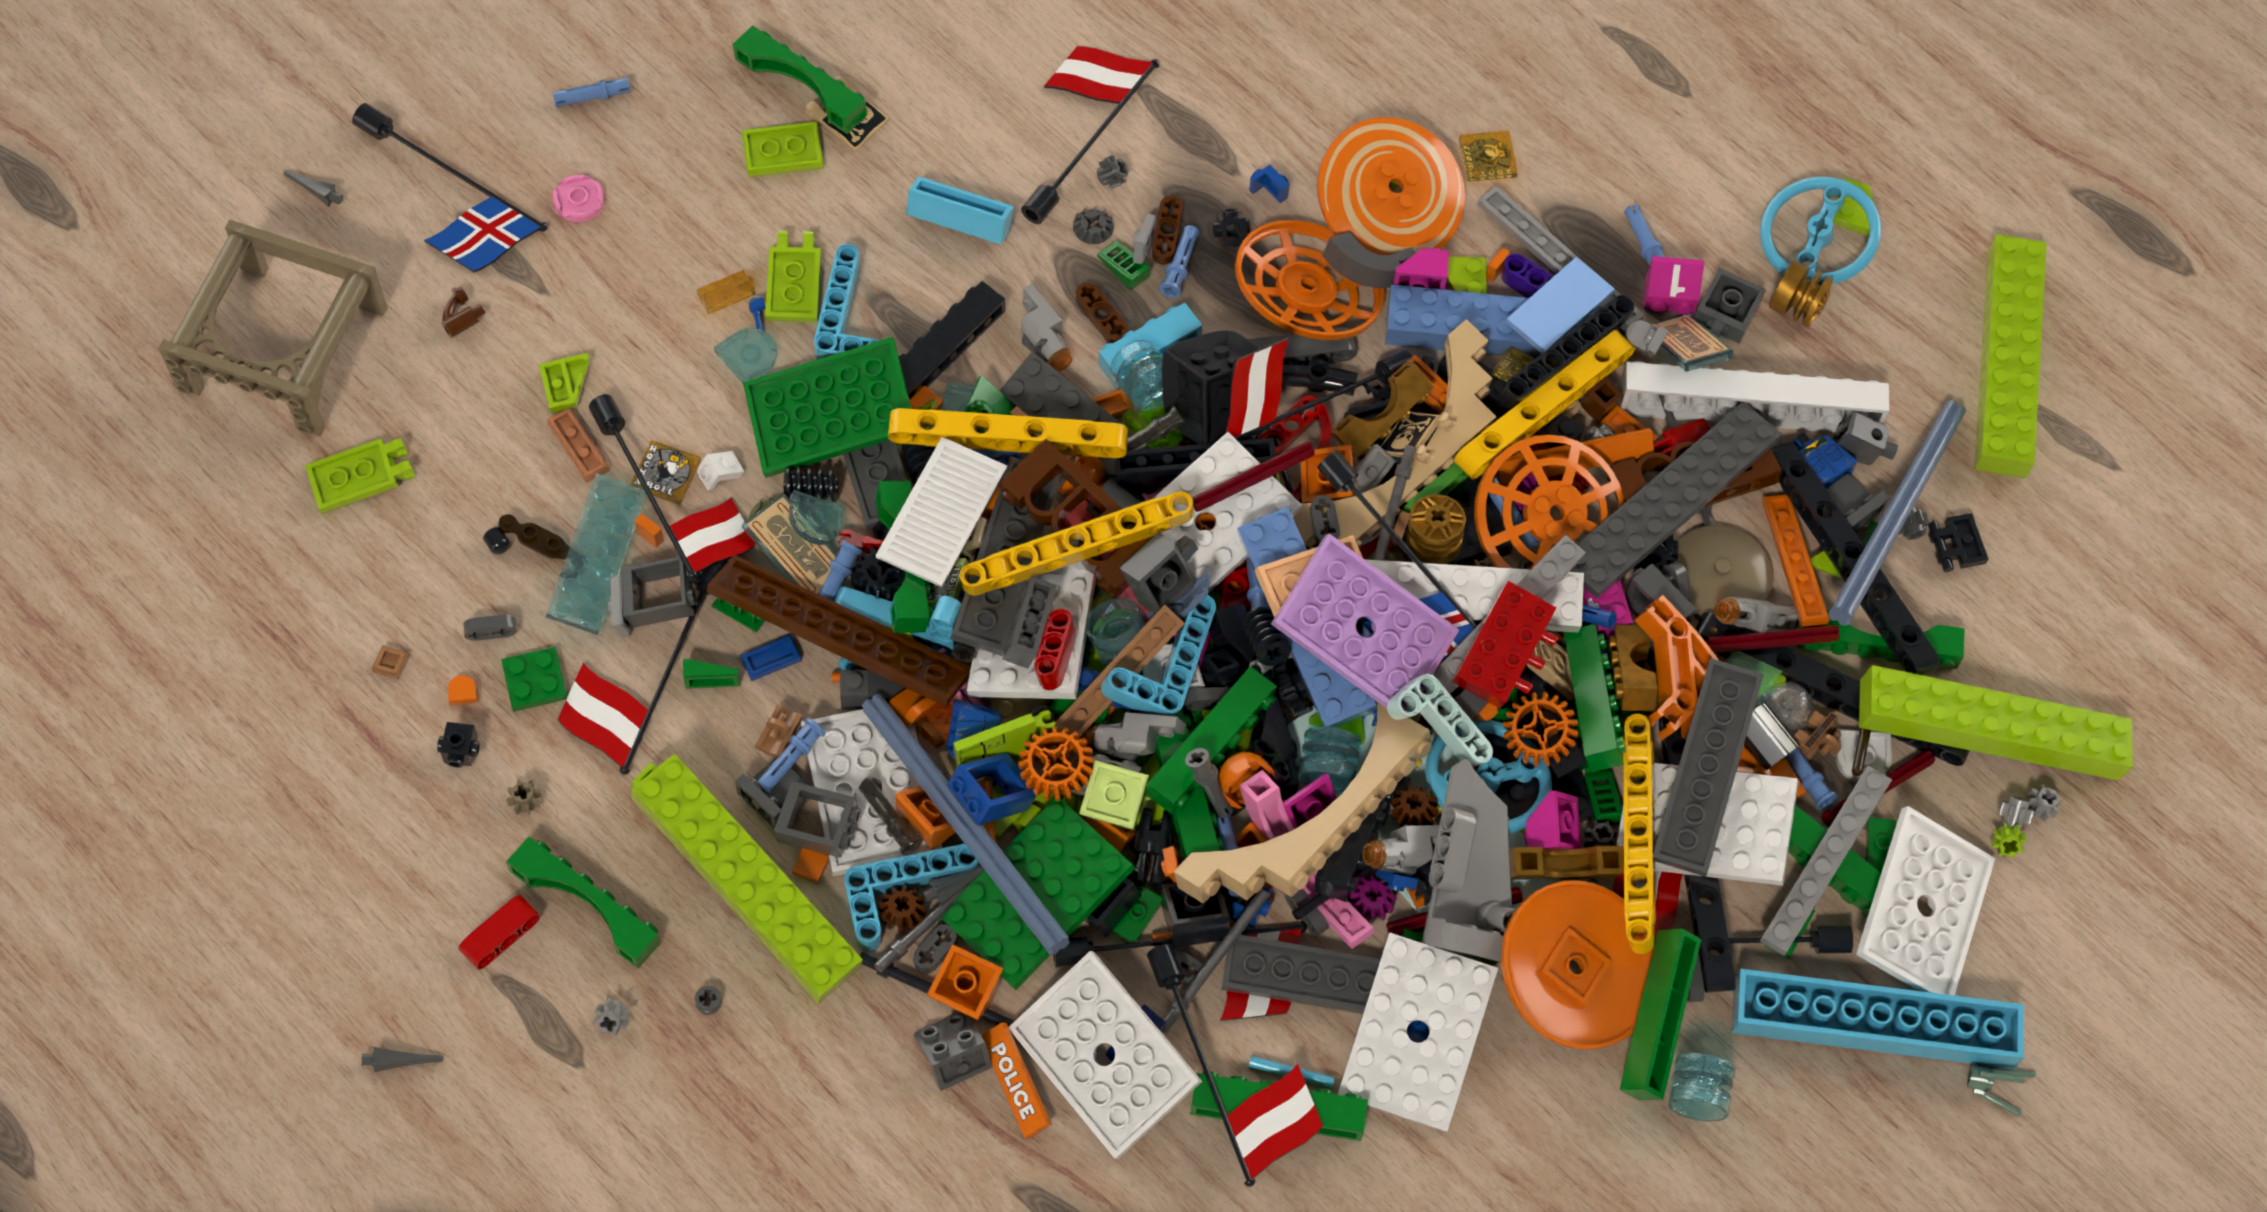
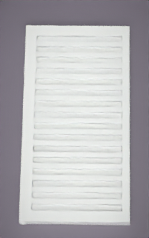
(941, 511)

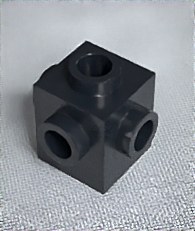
(1234, 236)
(1219, 669)
(458, 744)

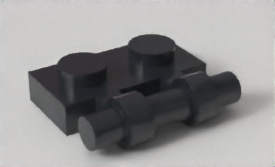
(1965, 540)

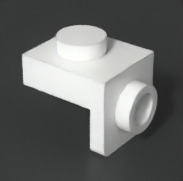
(719, 467)

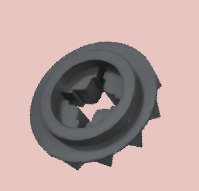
(1095, 234)

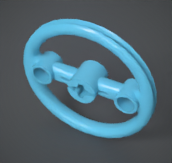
(1832, 188)
(1492, 772)

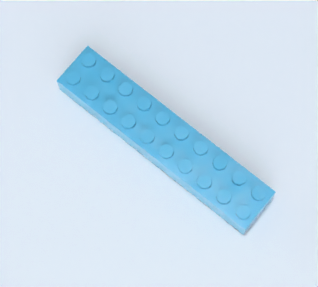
(1878, 1019)

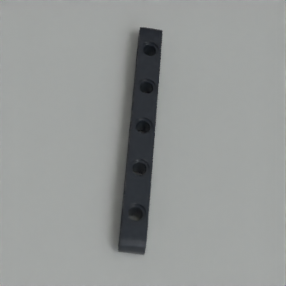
(1841, 542)
(1815, 679)
(1707, 919)

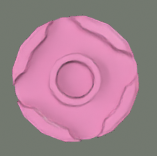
(578, 198)

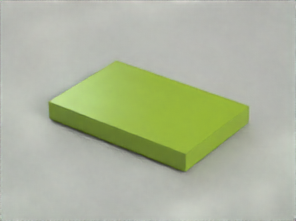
(782, 149)

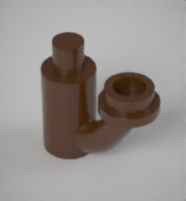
(464, 319)

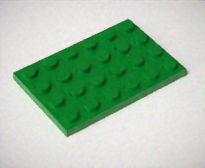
(826, 406)
(1067, 870)

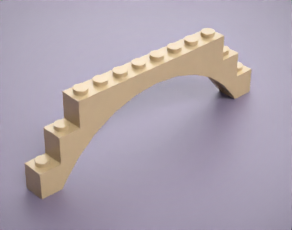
(1463, 403)
(1297, 855)

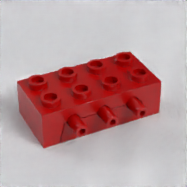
(1506, 645)

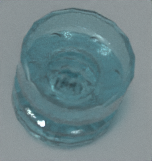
(1139, 374)
(1112, 627)
(1329, 752)
(1701, 1087)

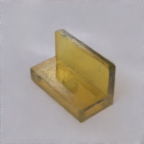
(726, 291)

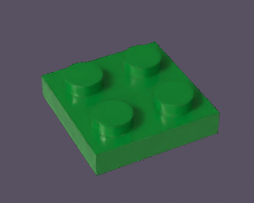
(534, 679)

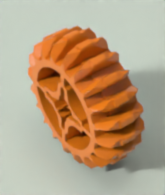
(1528, 730)
(1050, 773)

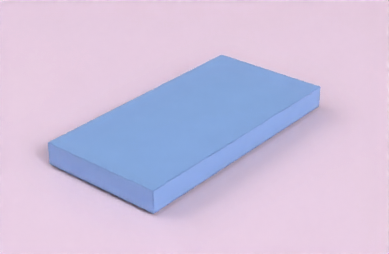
(1560, 305)

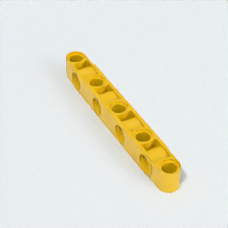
(1545, 403)
(1008, 432)
(1056, 550)
(1638, 850)

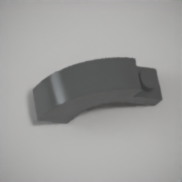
(1360, 265)

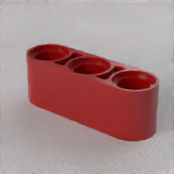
(1055, 660)
(499, 932)

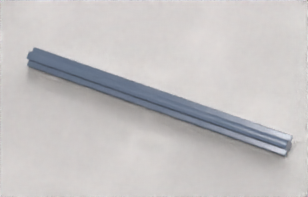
(1896, 513)
(972, 834)

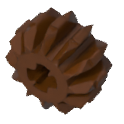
(1410, 798)
(899, 899)

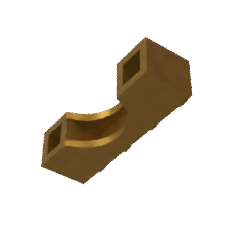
(1407, 388)
(1634, 685)
(1566, 864)

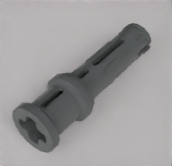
(1206, 776)

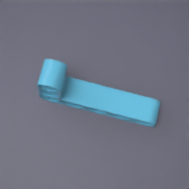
(838, 314)
(937, 631)
(1175, 667)
(897, 869)

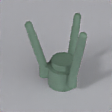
(1983, 1078)

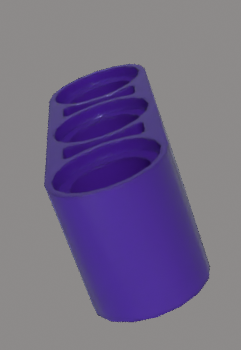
(1526, 274)

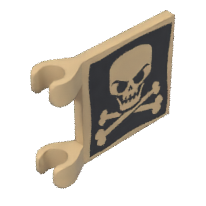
(861, 132)
(1415, 432)

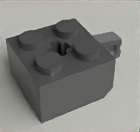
(1729, 305)
(1160, 571)

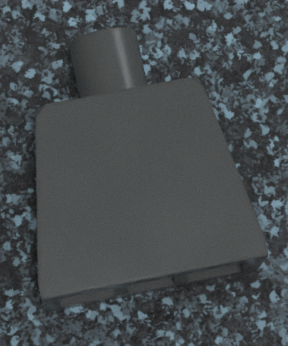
(1864, 439)

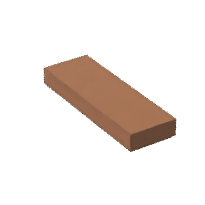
(577, 444)

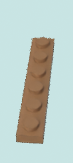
(1133, 658)

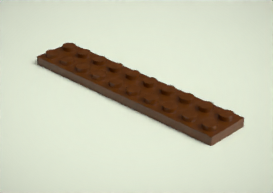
(839, 630)

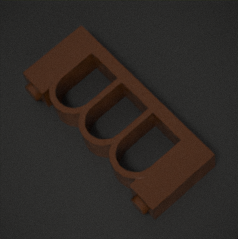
(1035, 473)
(1759, 475)

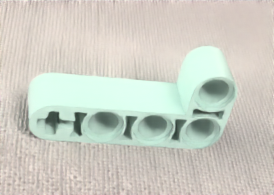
(1443, 725)

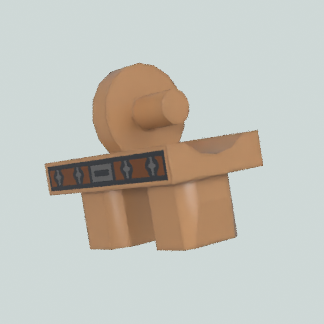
(778, 731)
(1822, 737)

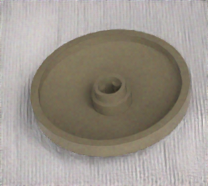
(1723, 565)

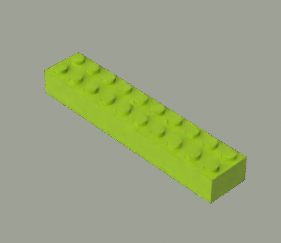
(2010, 356)
(1995, 723)
(746, 878)

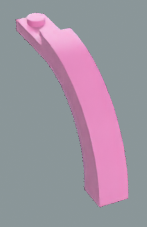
(1268, 813)

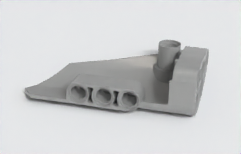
(1470, 870)

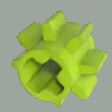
(2008, 840)

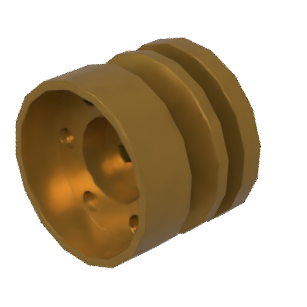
(1801, 293)
(1436, 529)

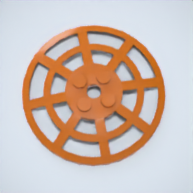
(1298, 273)
(1541, 499)

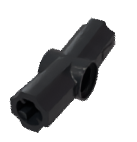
(1332, 378)

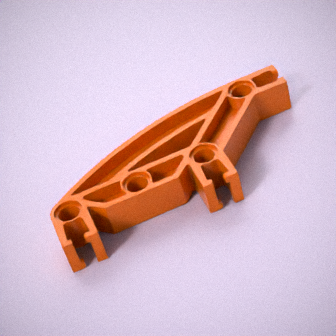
(1680, 670)

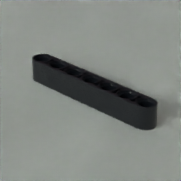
(1572, 343)

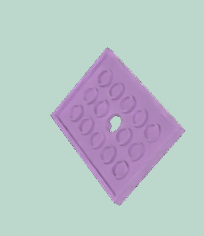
(1337, 592)

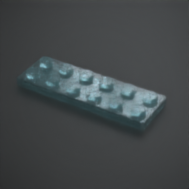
(596, 554)

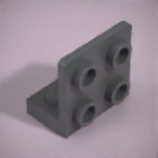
(1856, 503)
(765, 804)
(953, 1050)

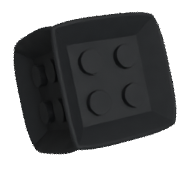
(1198, 381)

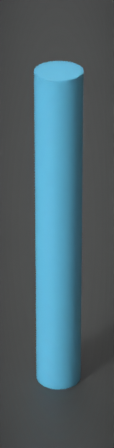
(1281, 1069)

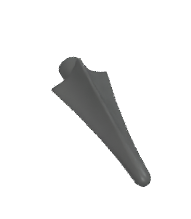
(322, 190)
(946, 886)
(387, 1059)

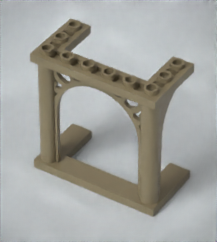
(302, 391)

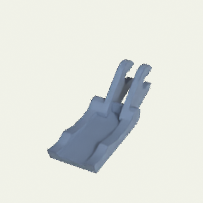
(1191, 598)

